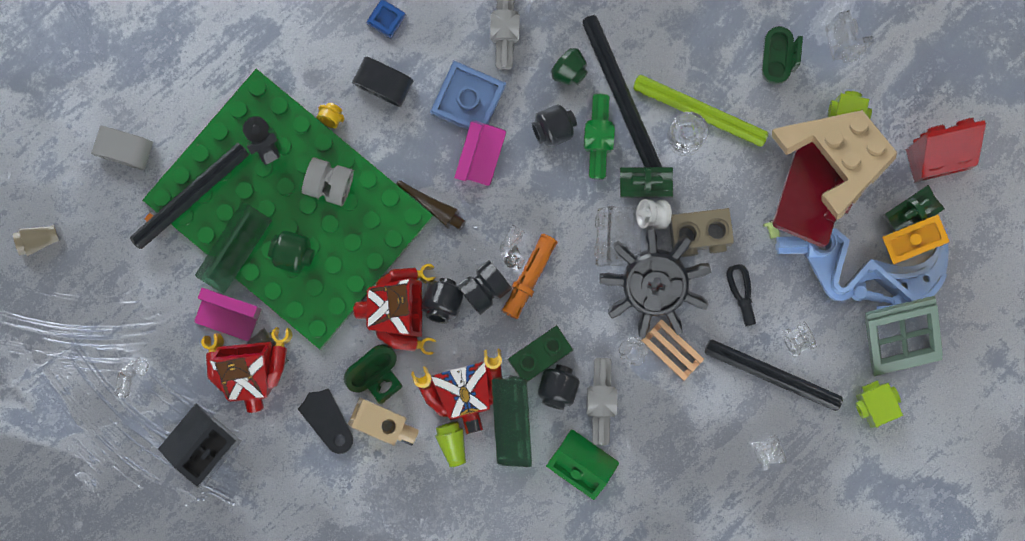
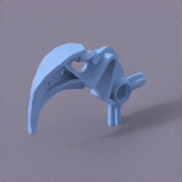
(829, 265)

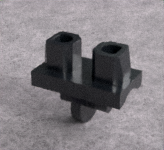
(261, 139)

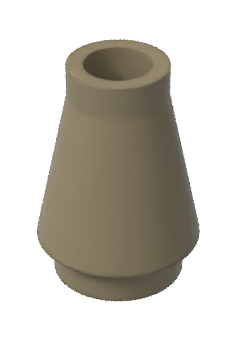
(34, 239)

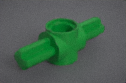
(599, 136)

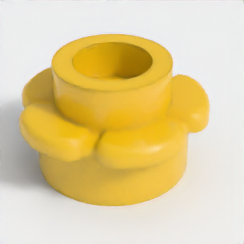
(330, 115)

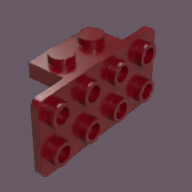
(801, 204)

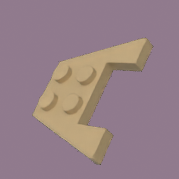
(850, 146)

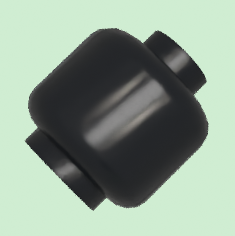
(554, 125)
(442, 300)
(558, 387)

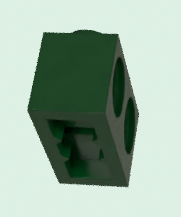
(540, 354)

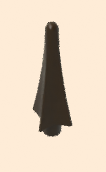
(443, 212)

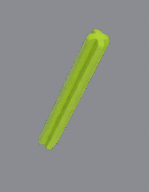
(710, 114)

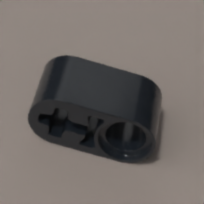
(382, 81)

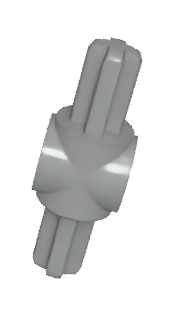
(504, 32)
(601, 401)

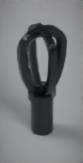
(744, 303)

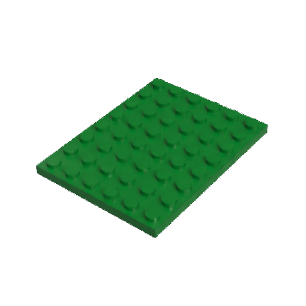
(350, 241)

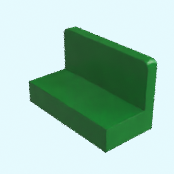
(583, 464)

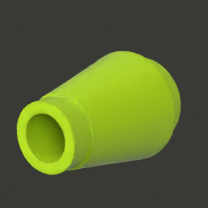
(451, 441)

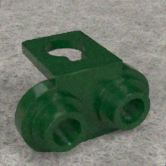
(780, 55)
(373, 370)

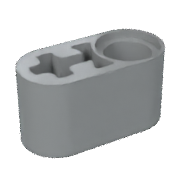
(122, 147)

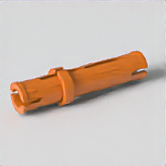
(526, 282)

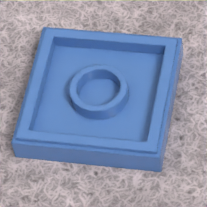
(467, 96)

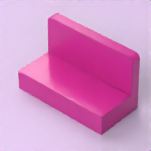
(480, 153)
(227, 314)

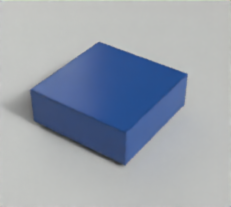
(386, 18)

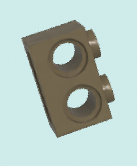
(699, 223)

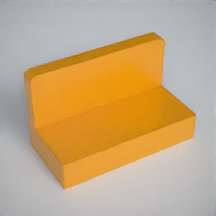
(915, 239)

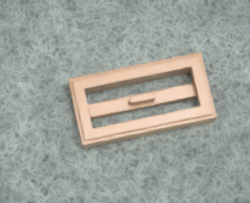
(683, 344)

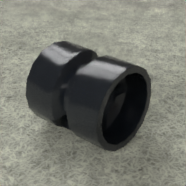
(484, 287)

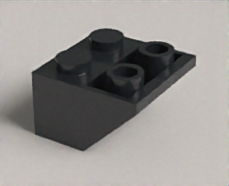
(199, 446)

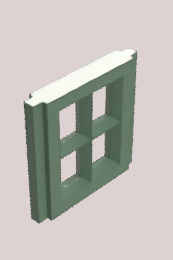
(900, 313)

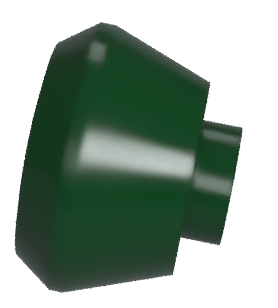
(570, 67)

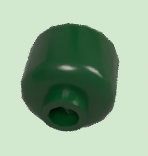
(291, 251)

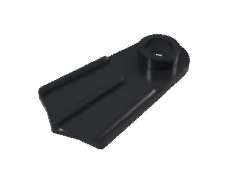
(326, 420)

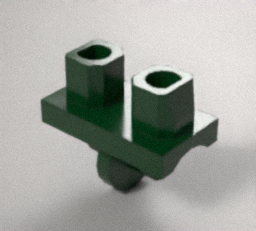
(646, 182)
(914, 209)

